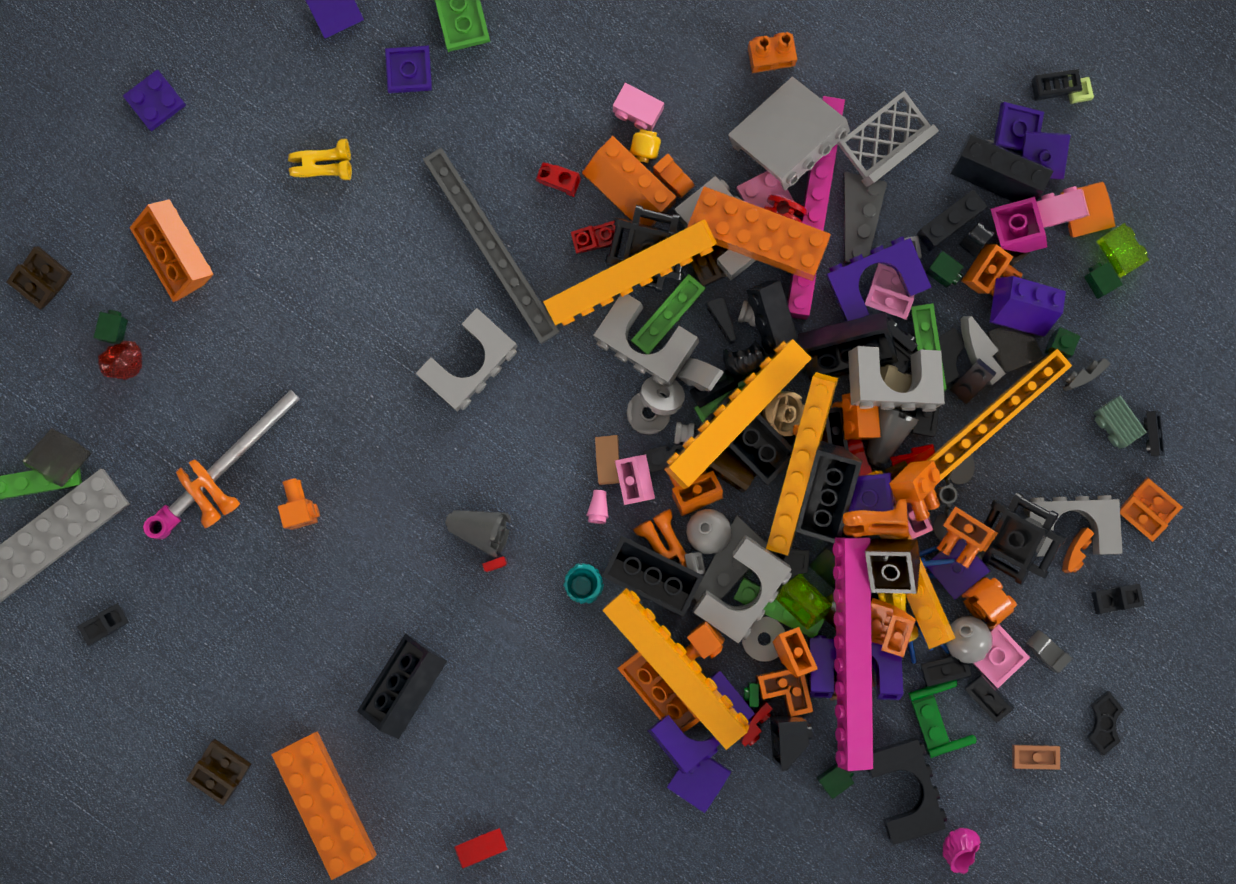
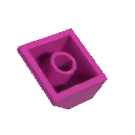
(1019, 226)

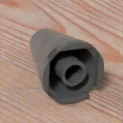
(894, 429)
(481, 529)

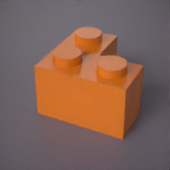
(786, 684)

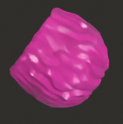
(960, 849)

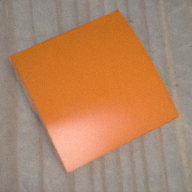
(1099, 209)
(1150, 509)
(890, 627)

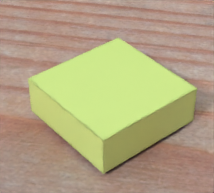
(1086, 93)

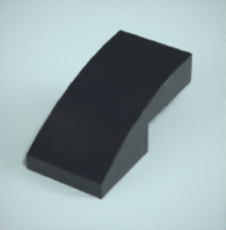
(1117, 598)
(103, 624)

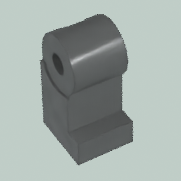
(1048, 652)

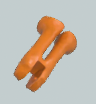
(209, 513)
(663, 522)
(891, 522)

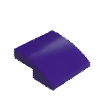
(334, 15)
(702, 785)

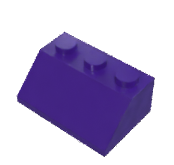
(1026, 305)

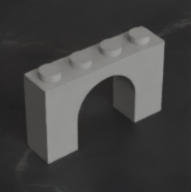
(730, 262)
(662, 365)
(458, 390)
(870, 390)
(1100, 513)
(737, 620)

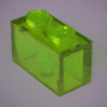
(1123, 250)
(803, 601)

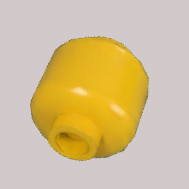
(645, 145)

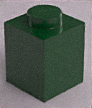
(945, 270)
(1102, 279)
(110, 327)
(1063, 341)
(835, 780)

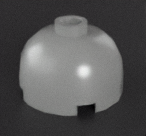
(708, 531)
(971, 639)

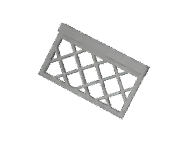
(893, 156)

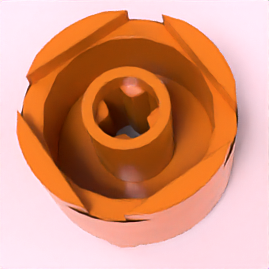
(989, 602)

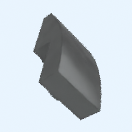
(1082, 377)

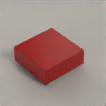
(495, 564)

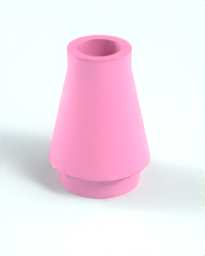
(598, 508)

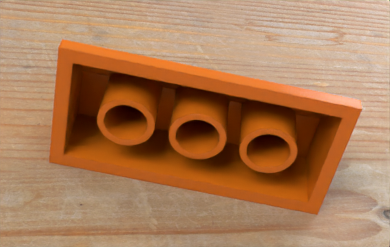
(627, 181)
(171, 249)
(657, 692)

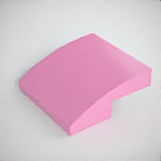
(888, 293)

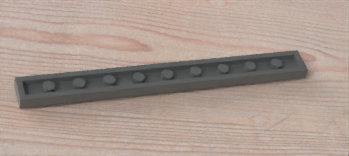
(491, 246)

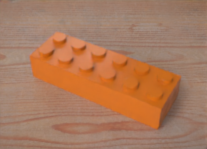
(761, 233)
(324, 805)

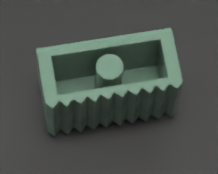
(1119, 422)

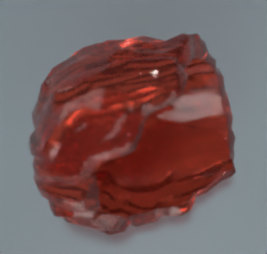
(121, 360)

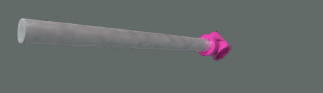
(170, 515)

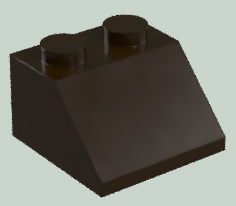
(732, 470)
(893, 565)

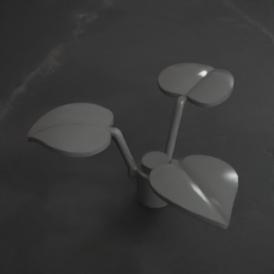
(948, 494)

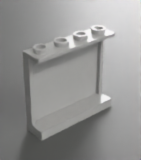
(790, 132)

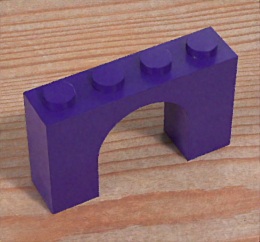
(899, 256)
(886, 667)
(687, 752)

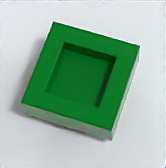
(751, 694)

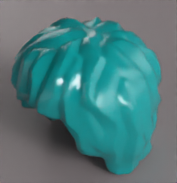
(583, 583)

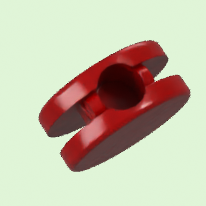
(785, 207)

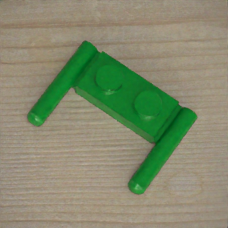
(931, 721)

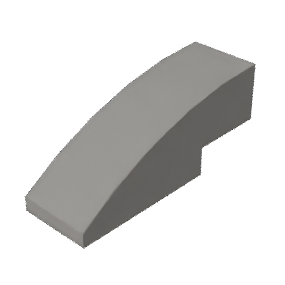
(979, 346)
(699, 374)

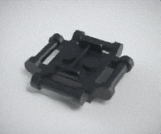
(643, 237)
(1021, 538)

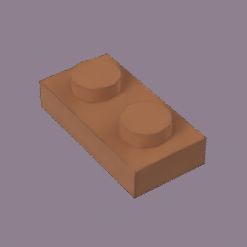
(1035, 757)

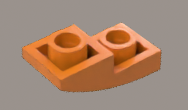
(1074, 557)

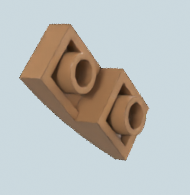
(606, 454)

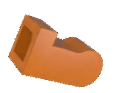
(673, 176)

